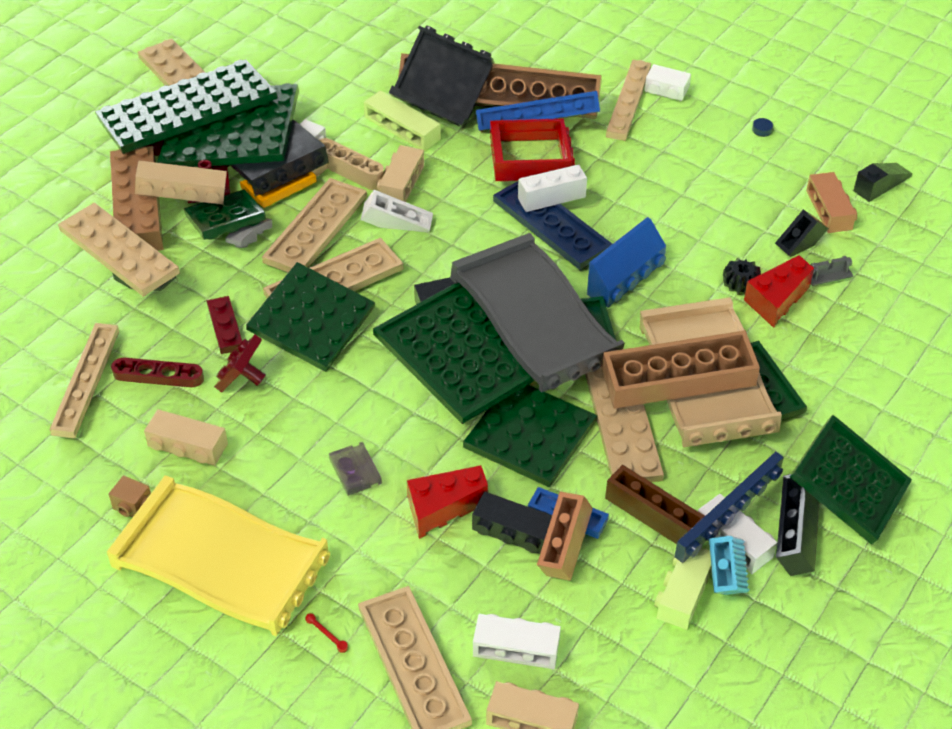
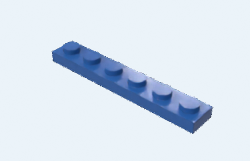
(541, 109)

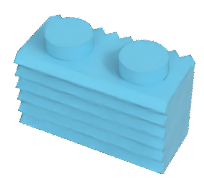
(728, 565)

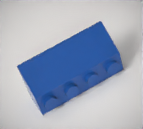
(626, 263)

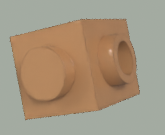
(128, 496)

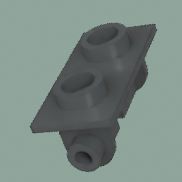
(829, 272)

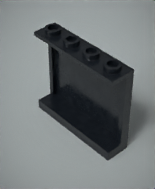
(443, 76)
(302, 156)

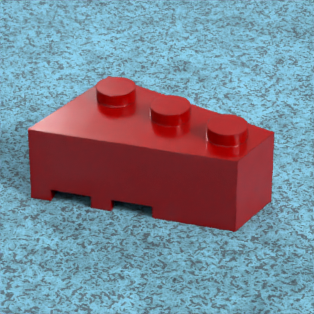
(779, 288)
(444, 497)

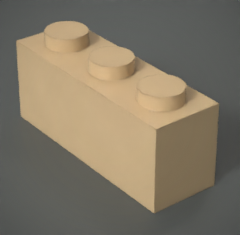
(402, 173)
(186, 437)
(529, 709)

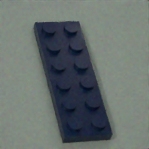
(556, 227)

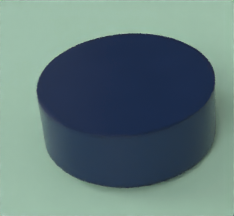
(762, 127)

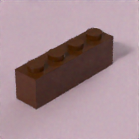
(651, 504)

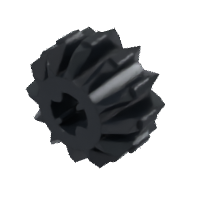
(738, 273)

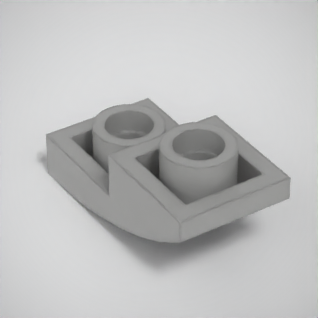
(248, 234)

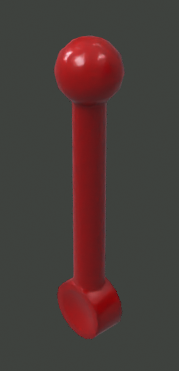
(342, 646)

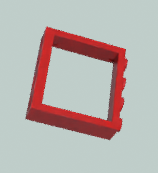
(524, 131)

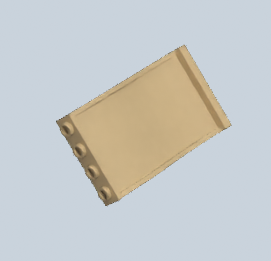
(718, 414)

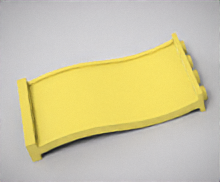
(219, 555)

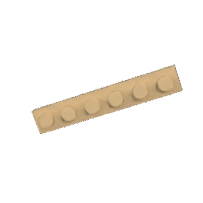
(628, 100)
(84, 381)

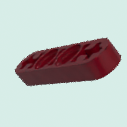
(129, 371)

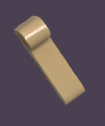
(351, 165)

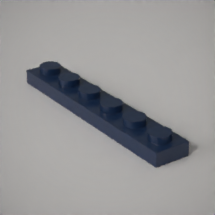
(725, 511)

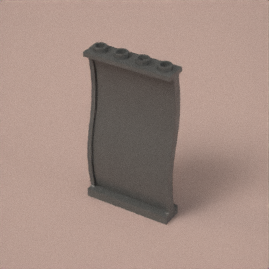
(535, 311)

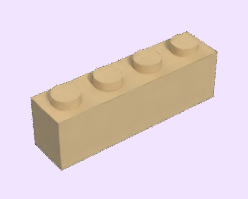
(180, 182)

